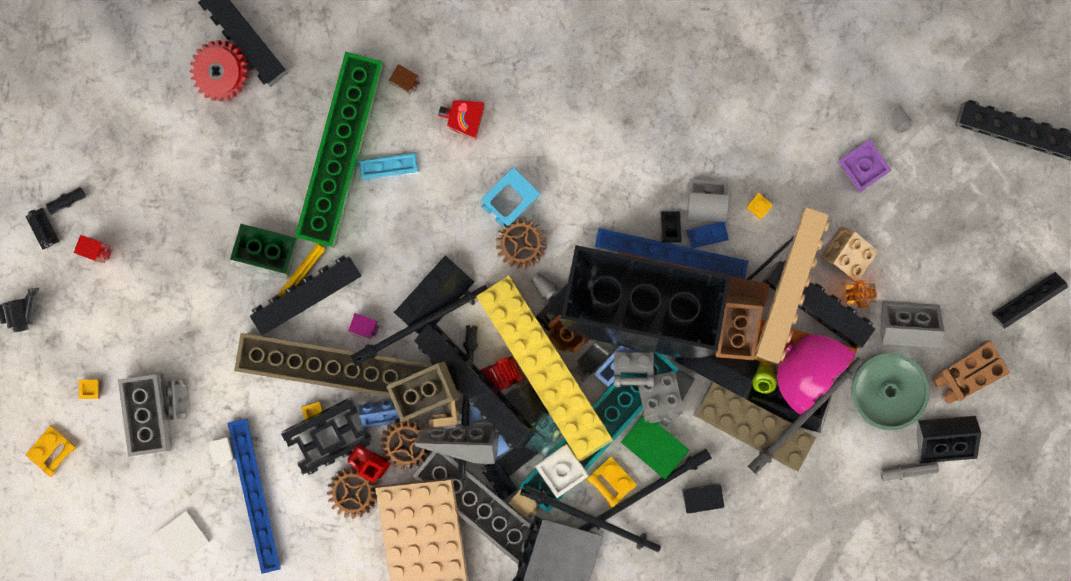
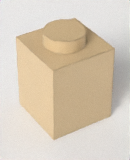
(523, 505)

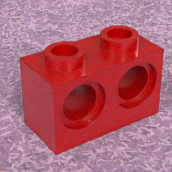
(93, 249)

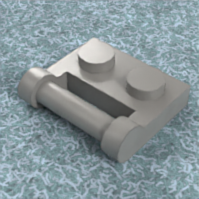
(633, 364)

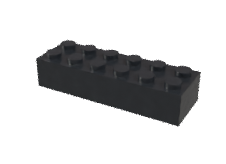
(828, 310)

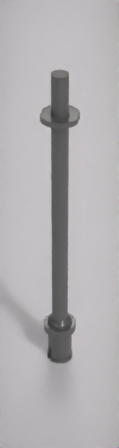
(766, 455)

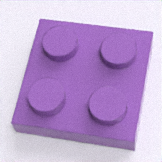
(864, 166)

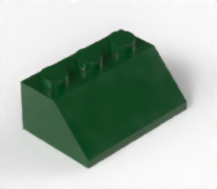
(263, 251)

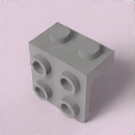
(662, 399)

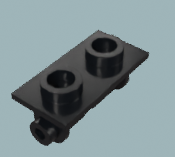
(42, 228)
(503, 484)

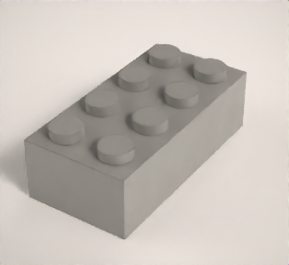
(144, 415)

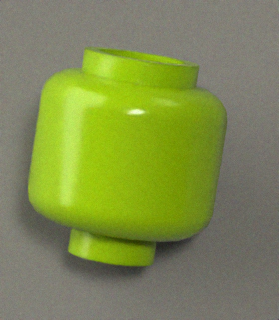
(765, 379)

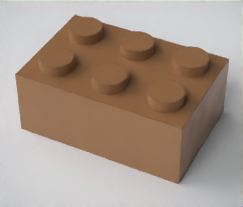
(740, 327)

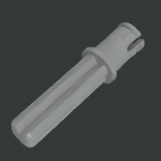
(909, 471)

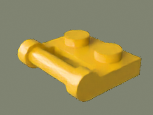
(46, 446)
(616, 477)

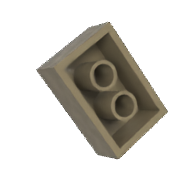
(422, 391)

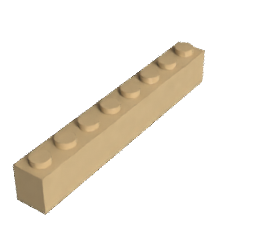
(791, 286)

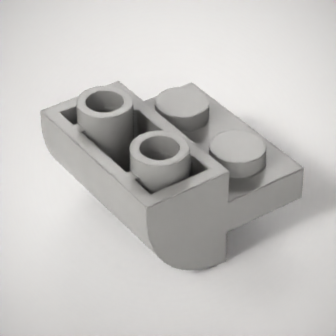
(707, 200)

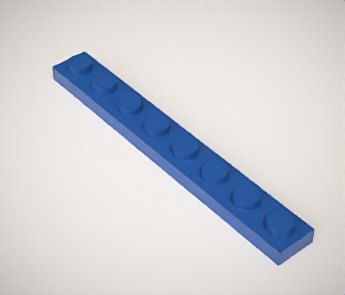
(671, 253)
(254, 496)

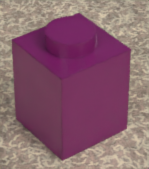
(364, 326)

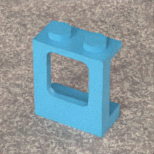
(521, 186)

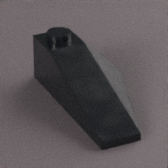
(776, 404)

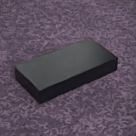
(515, 459)

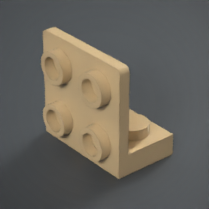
(849, 253)
(449, 418)

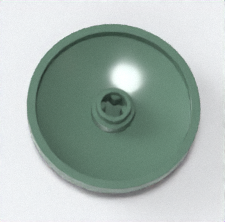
(890, 391)

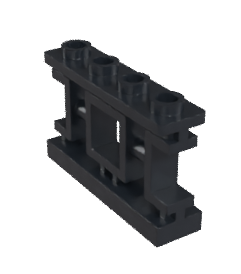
(320, 423)

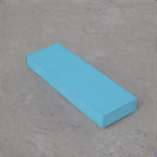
(388, 166)

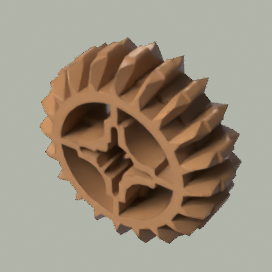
(528, 227)
(390, 451)
(339, 502)

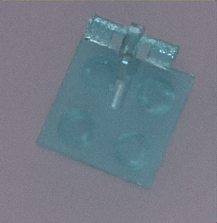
(546, 436)

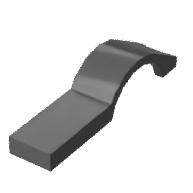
(592, 359)

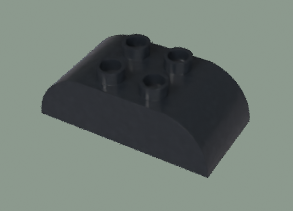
(644, 304)

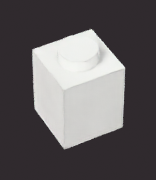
(222, 451)

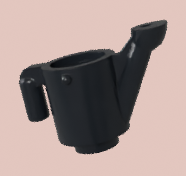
(17, 313)

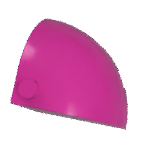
(810, 368)

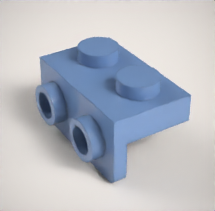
(378, 413)

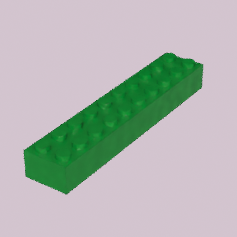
(339, 149)

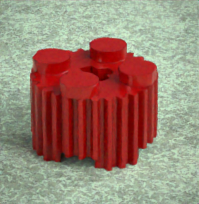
(504, 373)

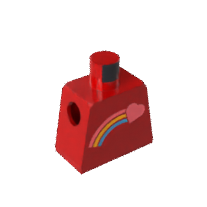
(463, 117)

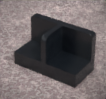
(703, 498)

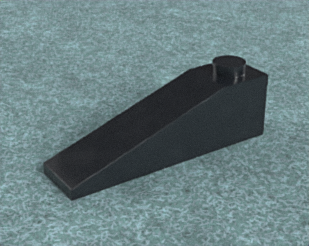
(727, 372)

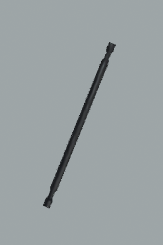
(770, 259)

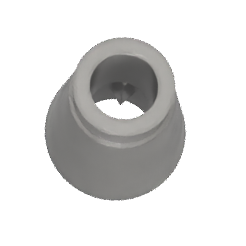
(900, 118)
(545, 287)

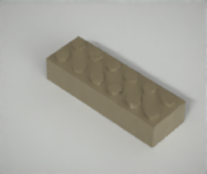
(752, 425)

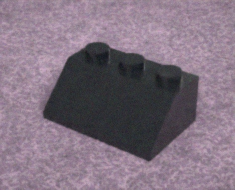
(948, 439)

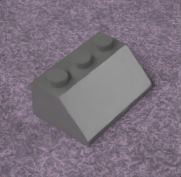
(911, 325)

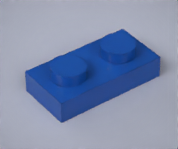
(707, 235)

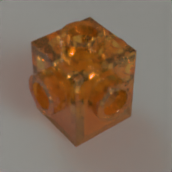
(861, 293)

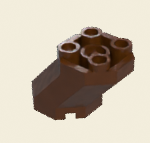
(564, 338)

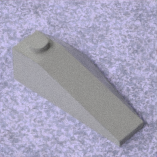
(470, 443)

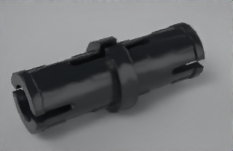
(65, 200)

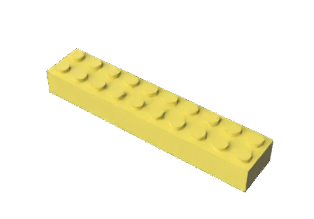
(544, 368)

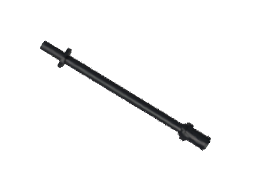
(470, 346)
(370, 351)
(691, 463)
(540, 497)

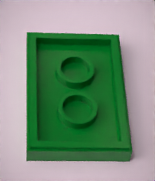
(655, 447)

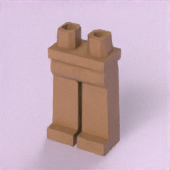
(956, 374)

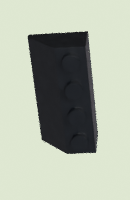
(438, 289)

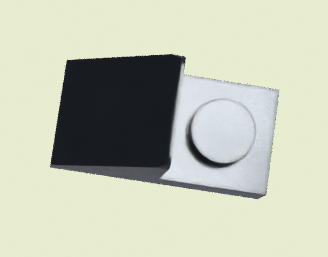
(670, 227)

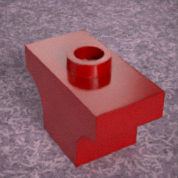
(368, 464)

